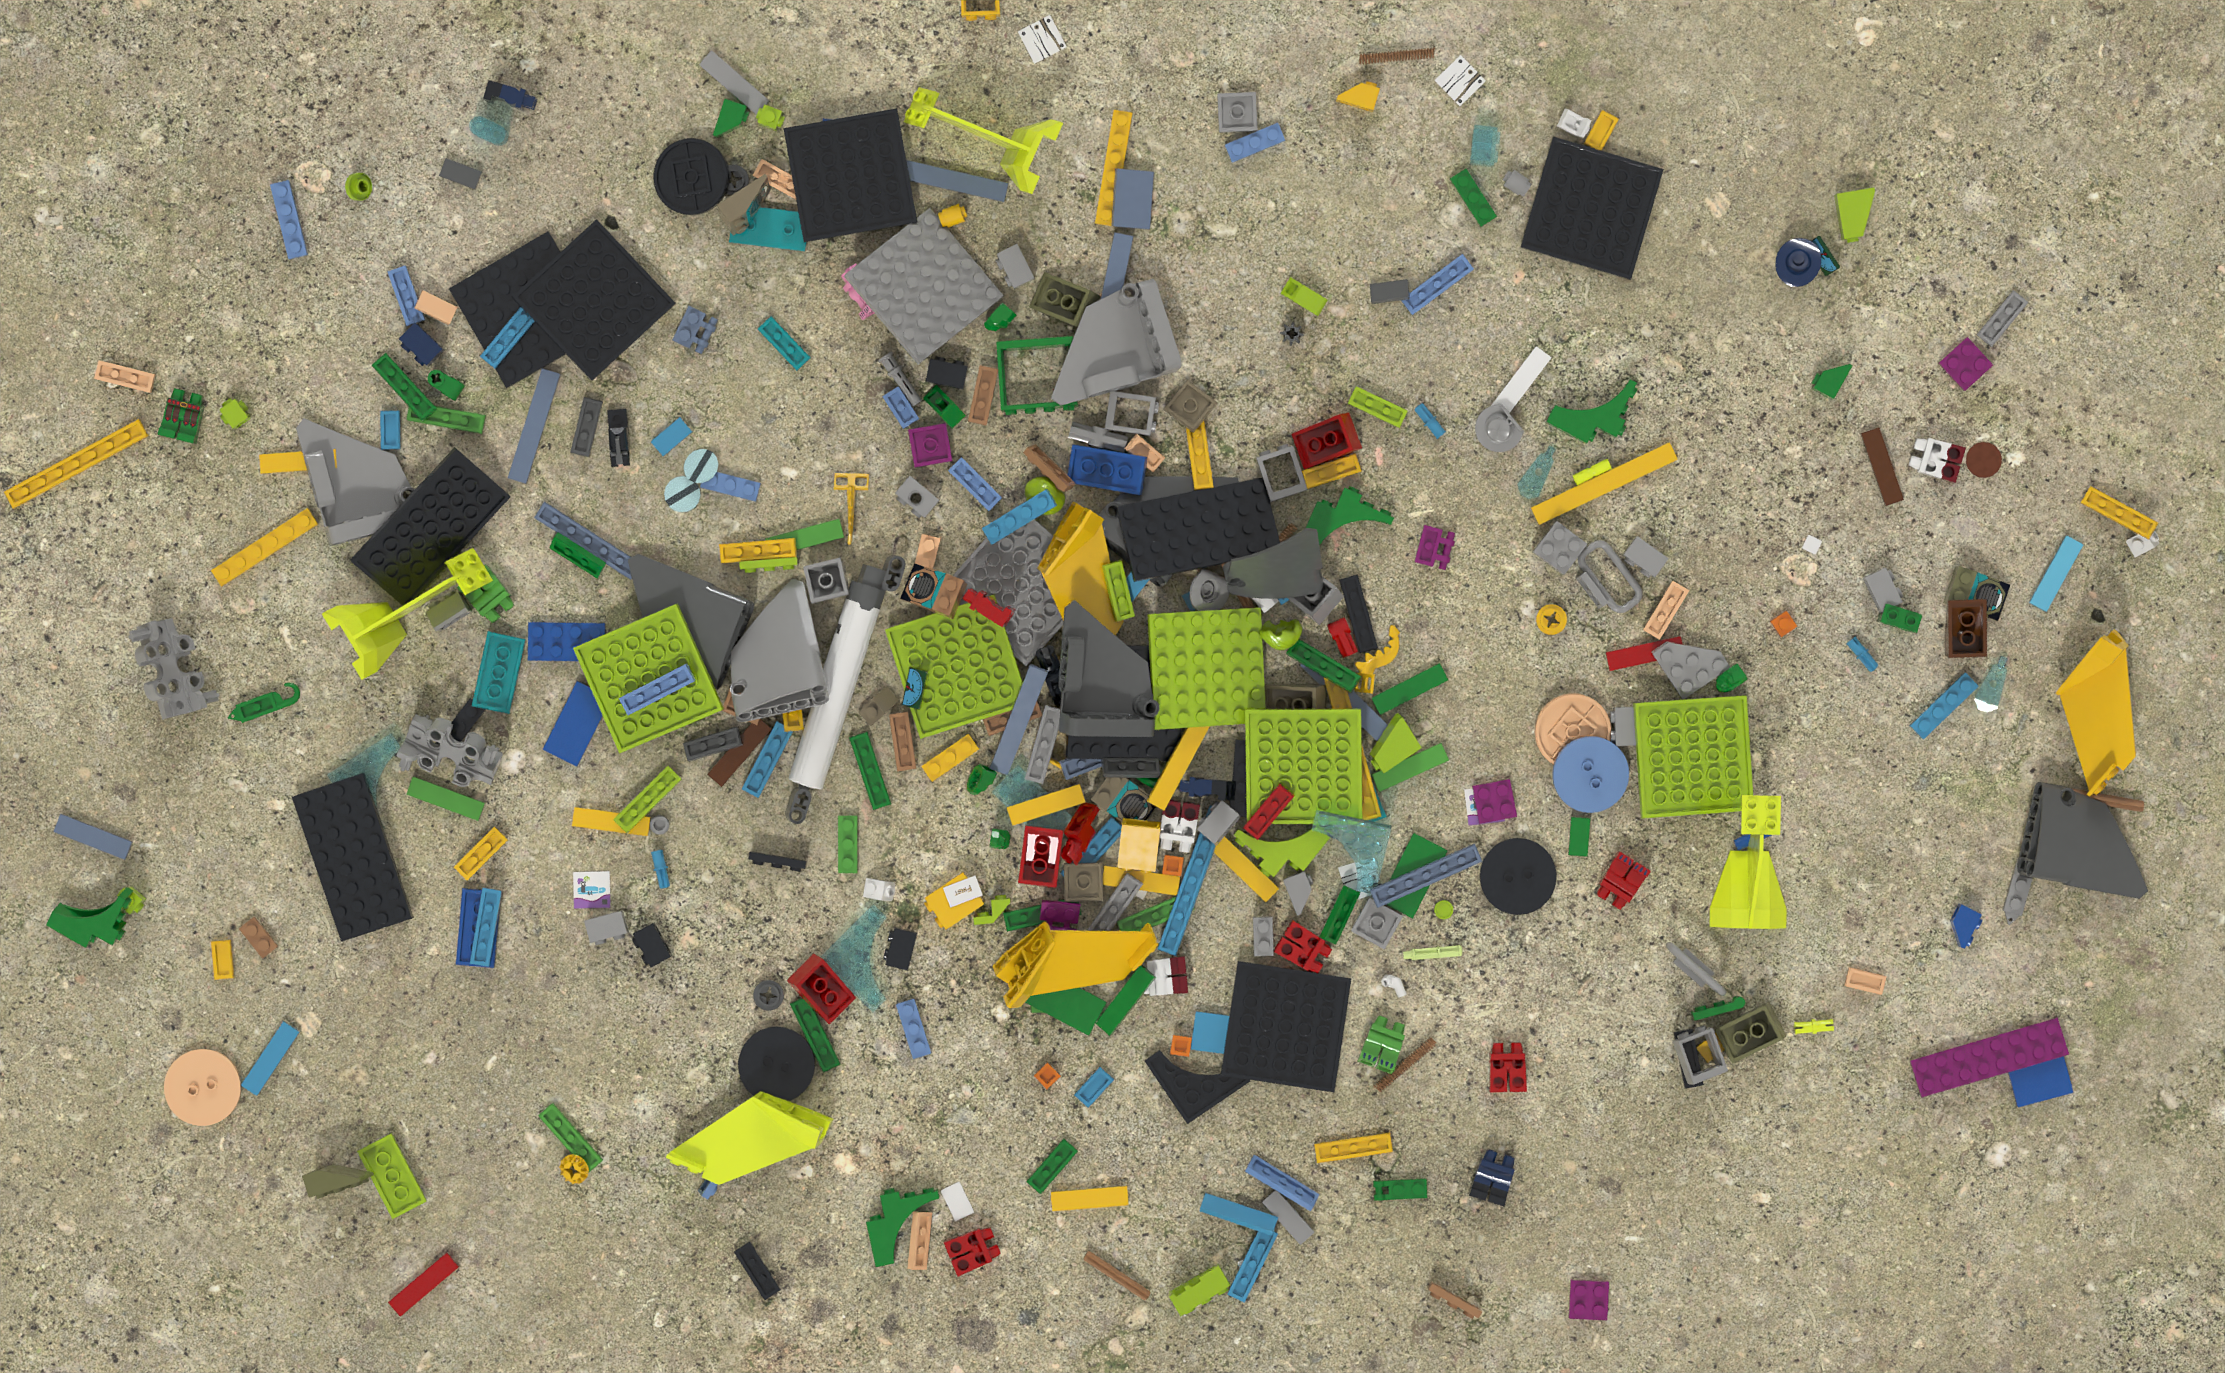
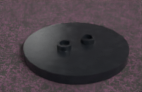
(691, 176)
(1518, 876)
(776, 1063)

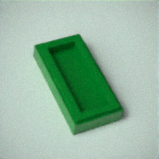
(1579, 836)

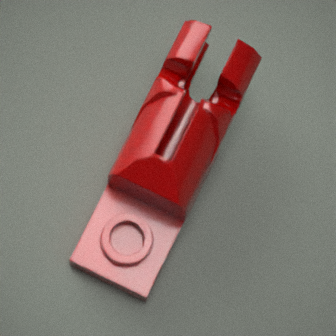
(1079, 833)

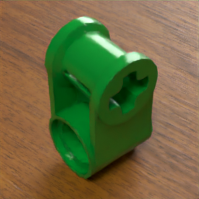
(448, 386)

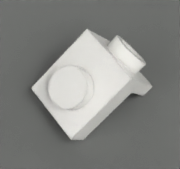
(1574, 123)
(2140, 545)
(879, 889)

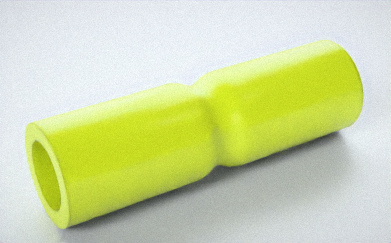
(1589, 473)

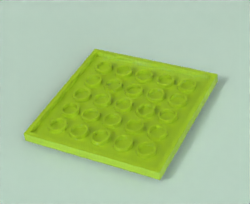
(634, 658)
(1206, 666)
(967, 668)
(1308, 753)
(1692, 756)

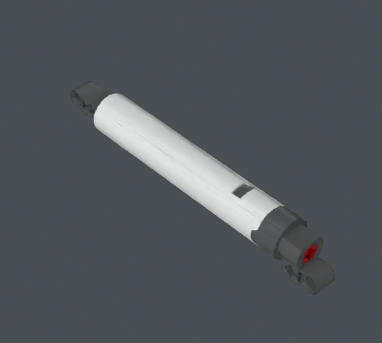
(841, 675)

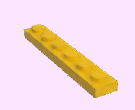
(1114, 160)
(264, 547)

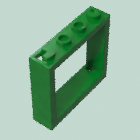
(1026, 345)

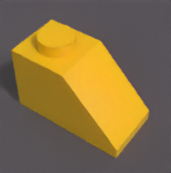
(1361, 96)

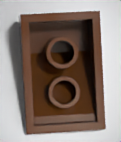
(1966, 628)

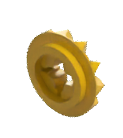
(1554, 628)
(579, 1165)

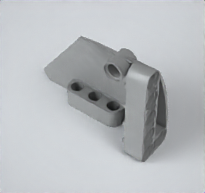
(1118, 345)
(357, 493)
(778, 660)

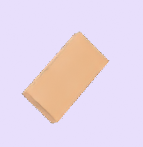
(435, 307)
(1140, 447)
(1865, 980)

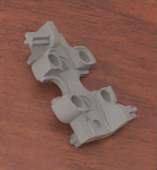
(186, 697)
(428, 754)

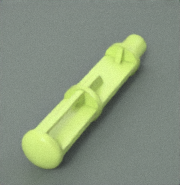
(1435, 952)

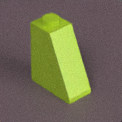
(1853, 212)
(1394, 745)

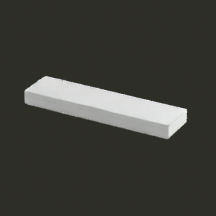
(1522, 379)

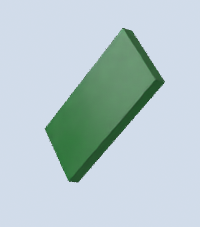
(1416, 854)
(1071, 1007)

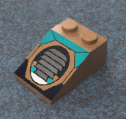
(934, 590)

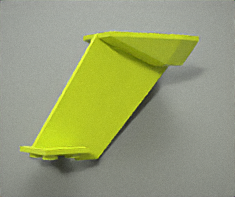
(1019, 149)
(375, 627)
(1748, 885)
(751, 1138)

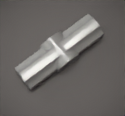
(1098, 437)

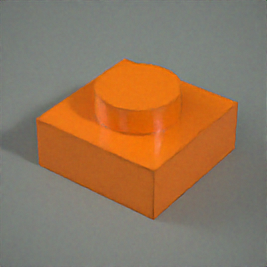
(1783, 624)
(1172, 865)
(1181, 1045)
(1047, 1075)

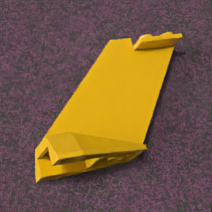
(1075, 565)
(2100, 711)
(1070, 959)

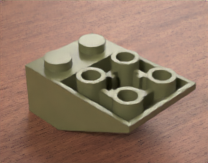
(333, 1179)

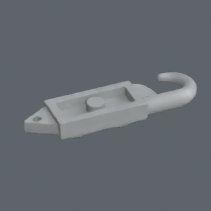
(2016, 895)

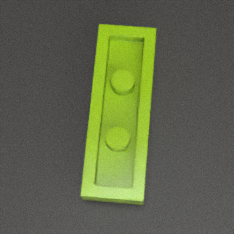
(1377, 407)
(769, 564)
(1118, 590)

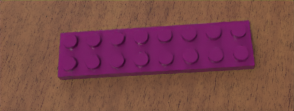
(1989, 1057)

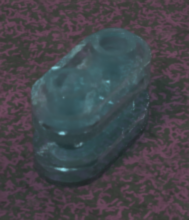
(488, 131)

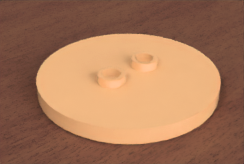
(1568, 719)
(202, 1087)

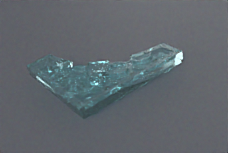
(370, 762)
(1363, 841)
(851, 958)

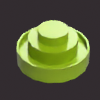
(358, 186)

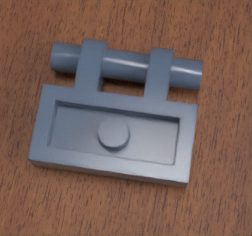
(689, 327)

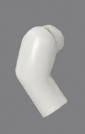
(1394, 982)

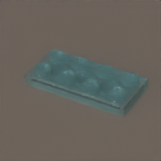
(1017, 789)

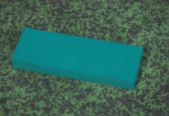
(784, 343)

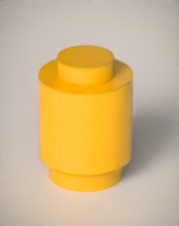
(952, 215)

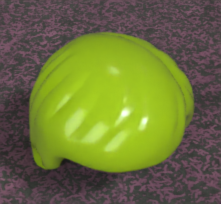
(1040, 484)
(1281, 635)

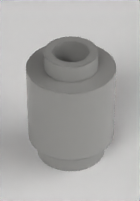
(1516, 182)

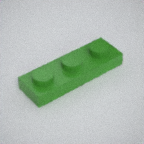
(847, 844)

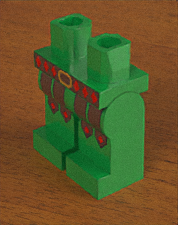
(182, 418)

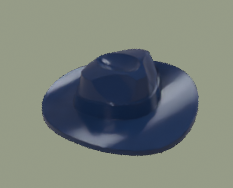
(1798, 262)

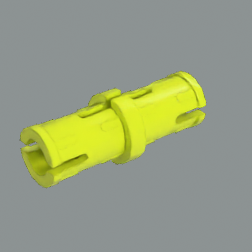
(1813, 1026)

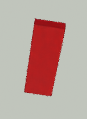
(1268, 811)

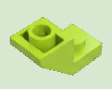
(1304, 296)
(998, 906)

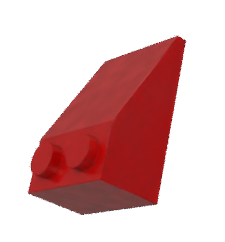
(1326, 440)
(1040, 857)
(821, 988)

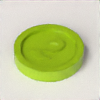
(1443, 909)

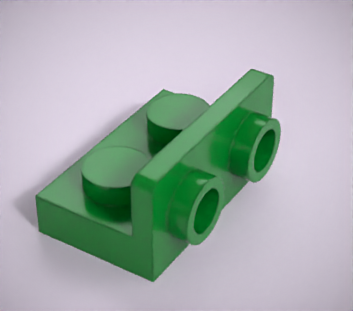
(1900, 618)

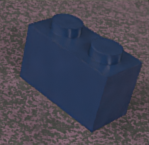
(421, 344)

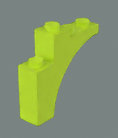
(1275, 854)

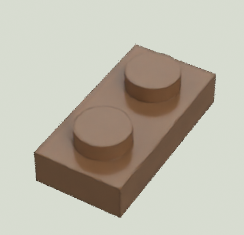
(258, 937)

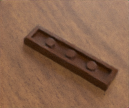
(1882, 466)
(735, 757)

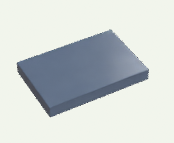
(1132, 199)

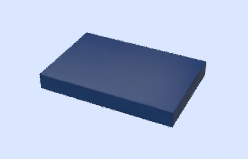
(2040, 1082)

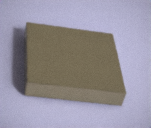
(1190, 406)
(1083, 882)

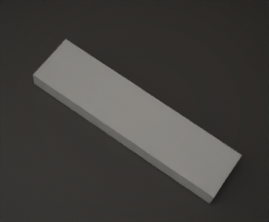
(733, 82)
(1043, 745)
(1116, 904)

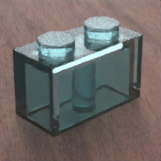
(1483, 146)

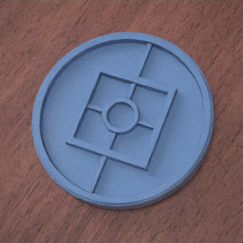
(1590, 774)

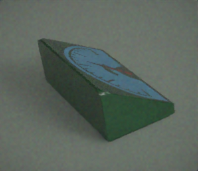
(1828, 262)
(915, 688)

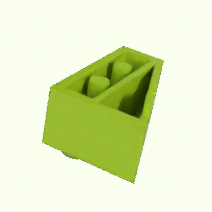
(1199, 1290)

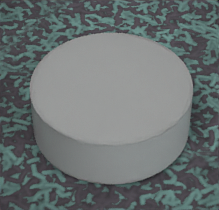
(659, 824)

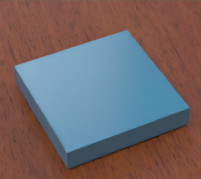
(1209, 1032)

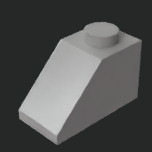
(1298, 889)

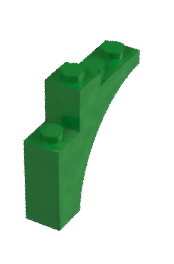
(1582, 423)
(1347, 510)
(89, 924)
(896, 1210)

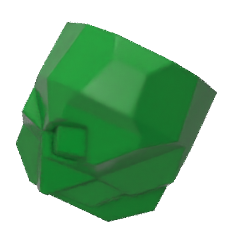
(1000, 318)
(1730, 679)
(980, 779)
(999, 839)

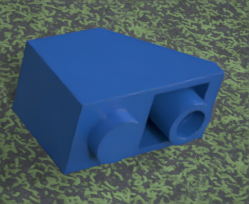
(1964, 923)

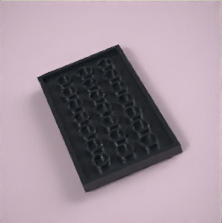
(430, 527)
(1197, 529)
(352, 857)

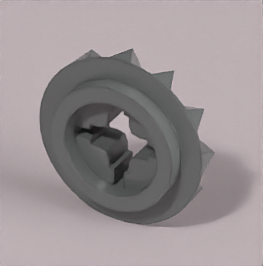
(739, 172)
(761, 1001)

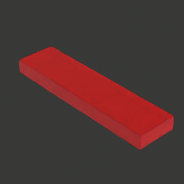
(1636, 654)
(423, 1284)

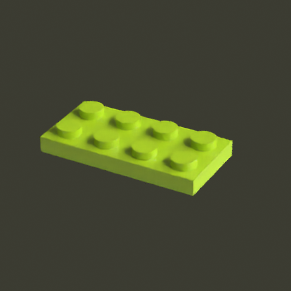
(392, 1176)

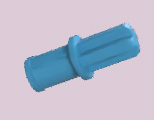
(1429, 420)
(1862, 654)
(660, 868)

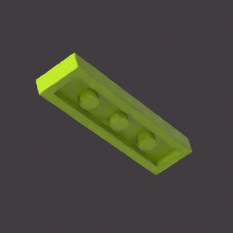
(647, 799)

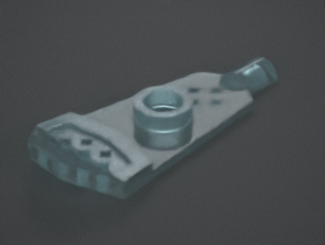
(1532, 479)
(1989, 692)

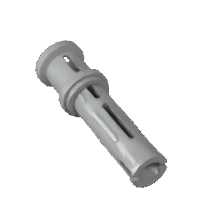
(895, 371)

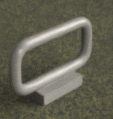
(1594, 587)
(1694, 968)

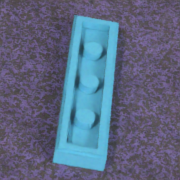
(2056, 573)

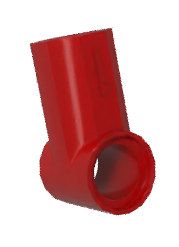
(1341, 634)

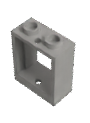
(1111, 413)
(1288, 491)
(1720, 1065)

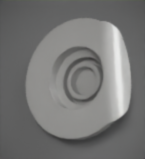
(1498, 429)
(1208, 591)

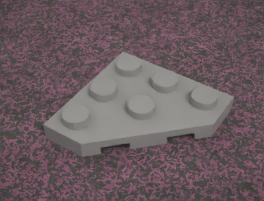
(1689, 666)

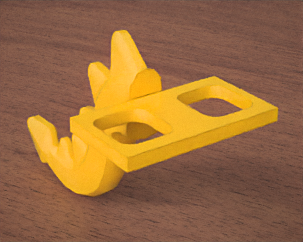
(850, 487)
(1367, 668)

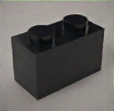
(947, 373)
(652, 945)
(900, 949)

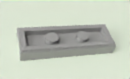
(2002, 318)
(1288, 1217)

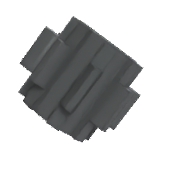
(1287, 337)

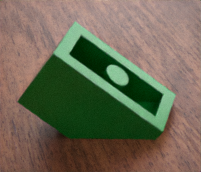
(730, 117)
(1830, 381)
(944, 406)

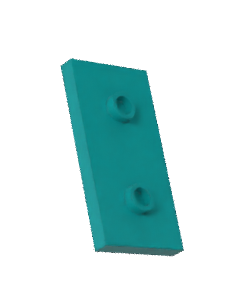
(774, 230)
(498, 672)

